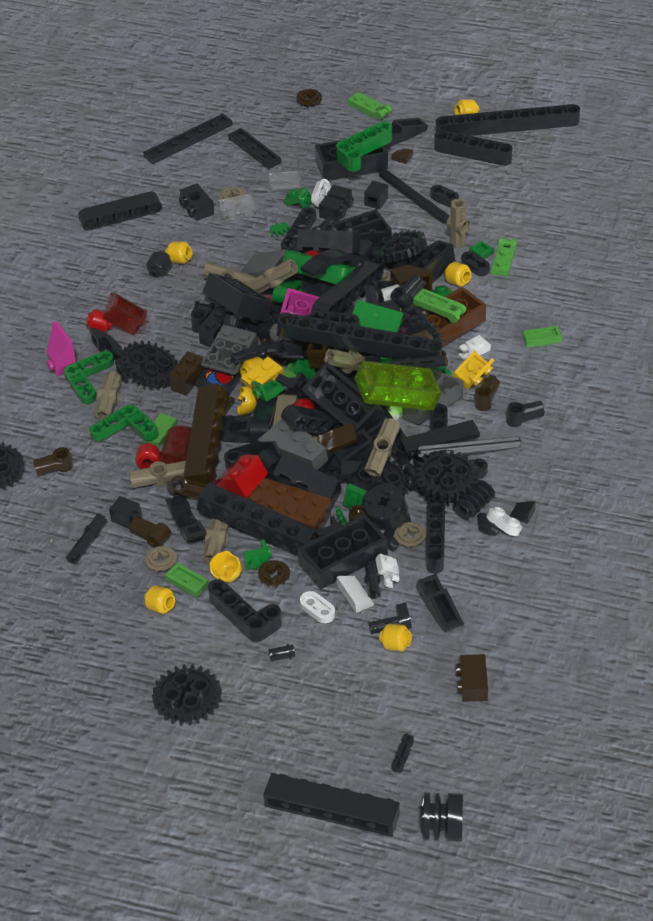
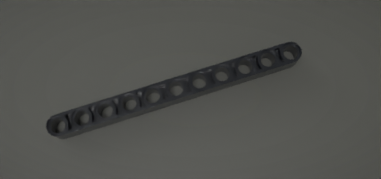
(436, 510)

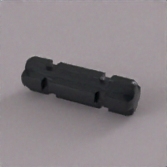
(402, 753)

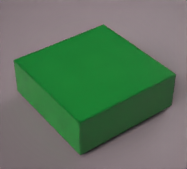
(482, 249)

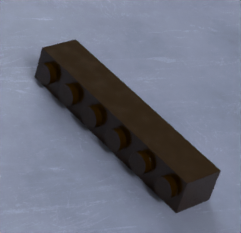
(205, 433)

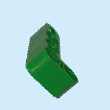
(352, 148)
(333, 273)

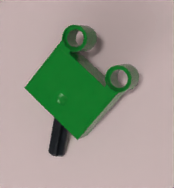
(377, 317)

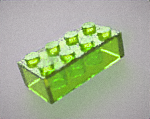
(397, 385)

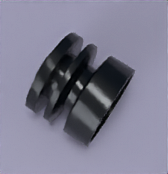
(442, 816)

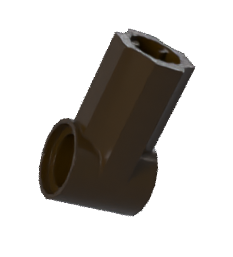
(486, 393)
(59, 460)
(188, 487)
(154, 534)

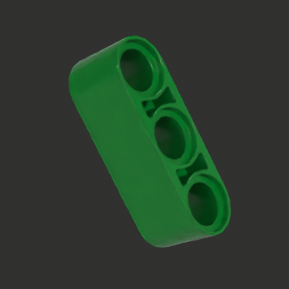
(280, 290)

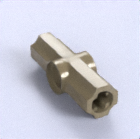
(458, 223)
(220, 270)
(274, 276)
(346, 361)
(107, 395)
(378, 456)
(158, 474)
(215, 539)

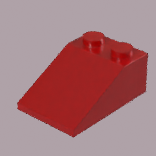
(243, 475)

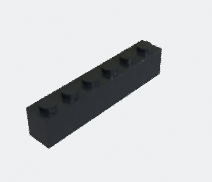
(332, 804)

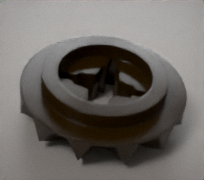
(313, 95)
(268, 569)

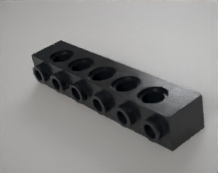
(254, 518)

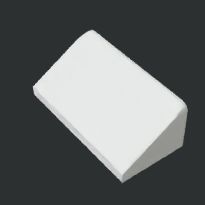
(354, 593)

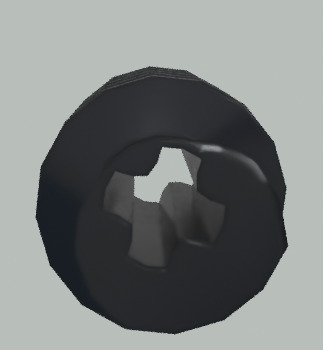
(473, 503)

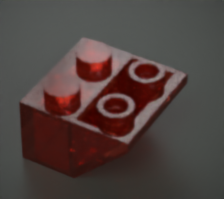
(124, 313)

